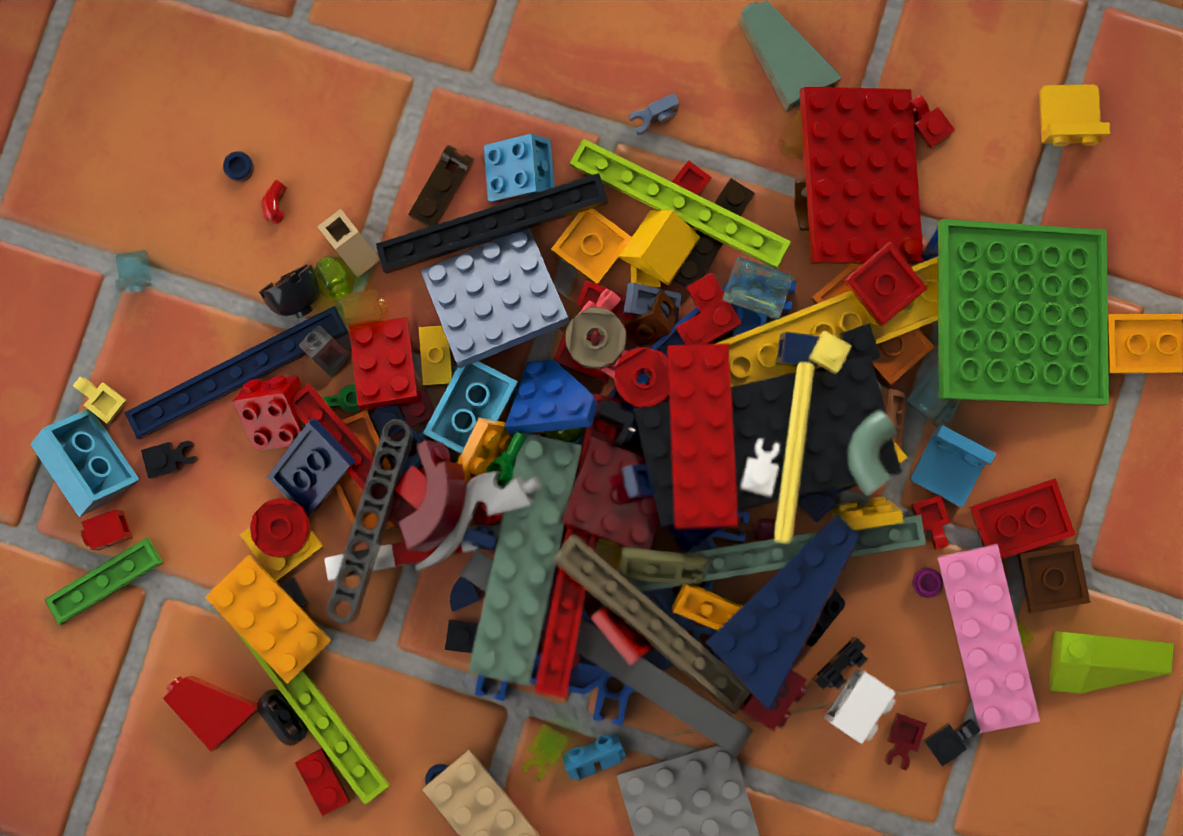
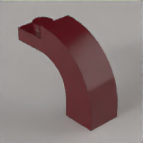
(442, 502)

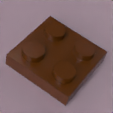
(1053, 578)

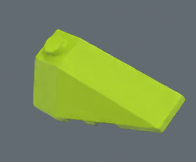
(1097, 662)

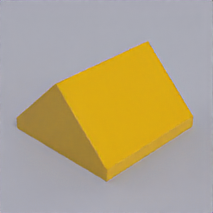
(661, 245)

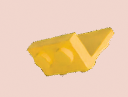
(1071, 115)

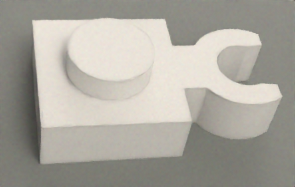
(760, 473)

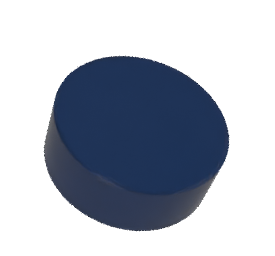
(238, 166)

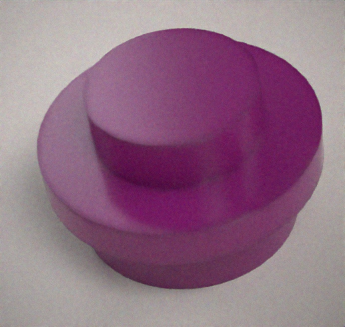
(927, 582)

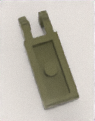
(662, 566)

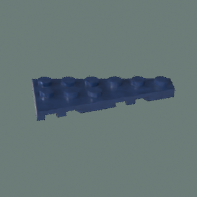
(777, 621)

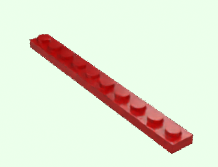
(568, 596)

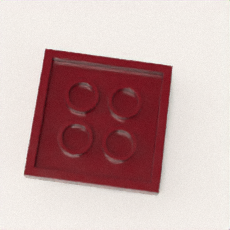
(602, 503)

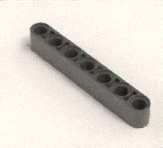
(374, 536)

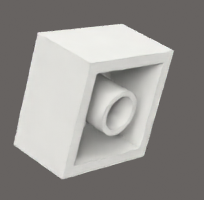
(860, 706)

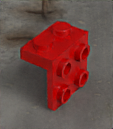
(268, 411)

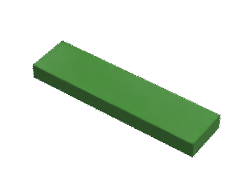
(104, 581)

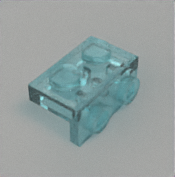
(757, 288)

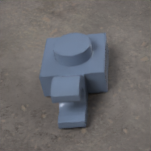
(660, 110)

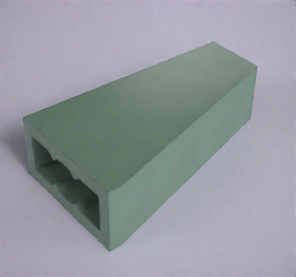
(785, 54)

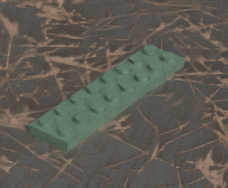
(525, 563)

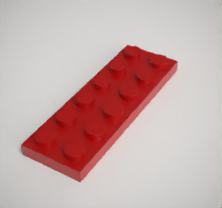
(702, 436)

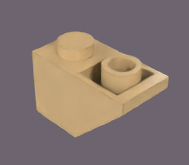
(349, 243)

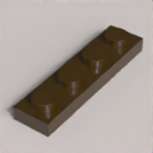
(733, 198)

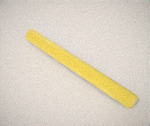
(794, 452)

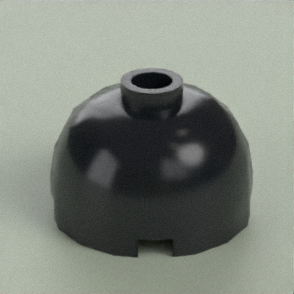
(293, 292)

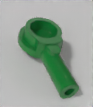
(346, 399)
(505, 462)

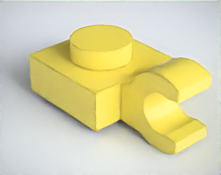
(102, 400)

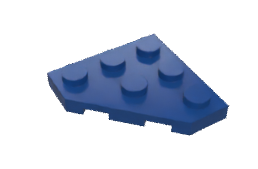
(549, 400)

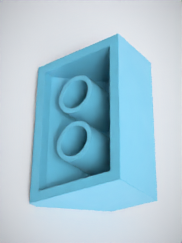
(471, 394)
(84, 461)

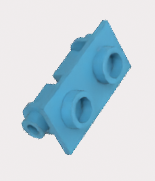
(580, 760)

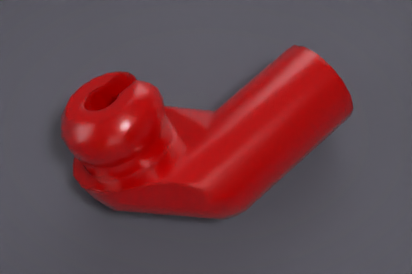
(270, 202)

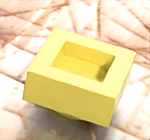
(829, 352)

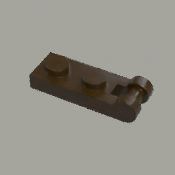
(440, 188)

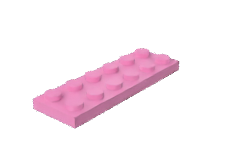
(988, 638)

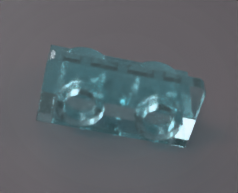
(927, 402)

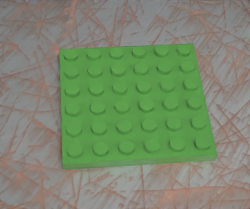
(1022, 313)

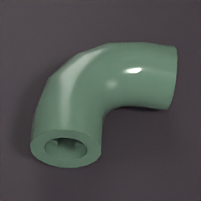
(864, 451)

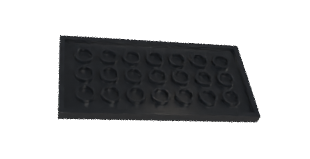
(764, 412)

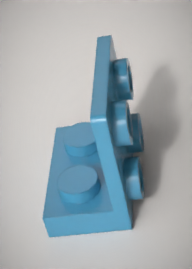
(518, 167)
(951, 465)

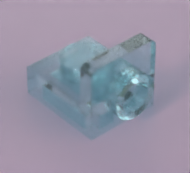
(133, 271)

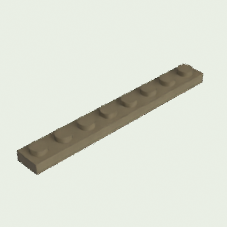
(652, 623)

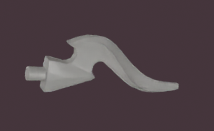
(498, 500)

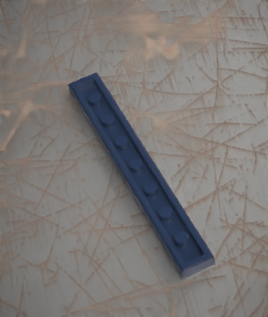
(230, 375)

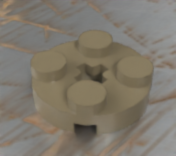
(585, 324)

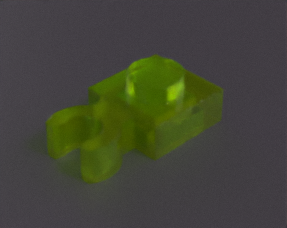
(546, 747)

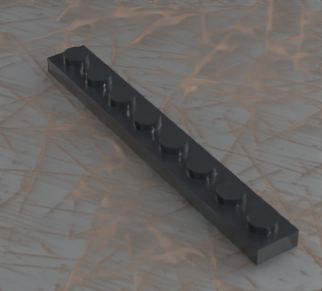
(492, 223)

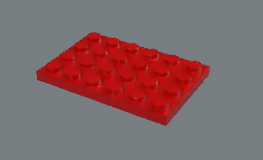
(860, 173)

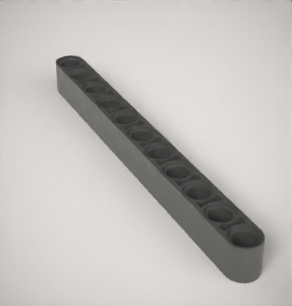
(640, 676)

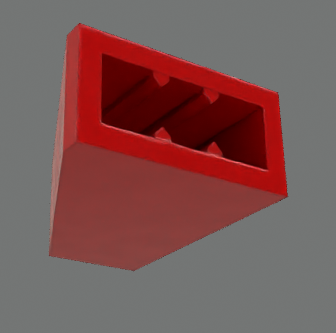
(208, 709)

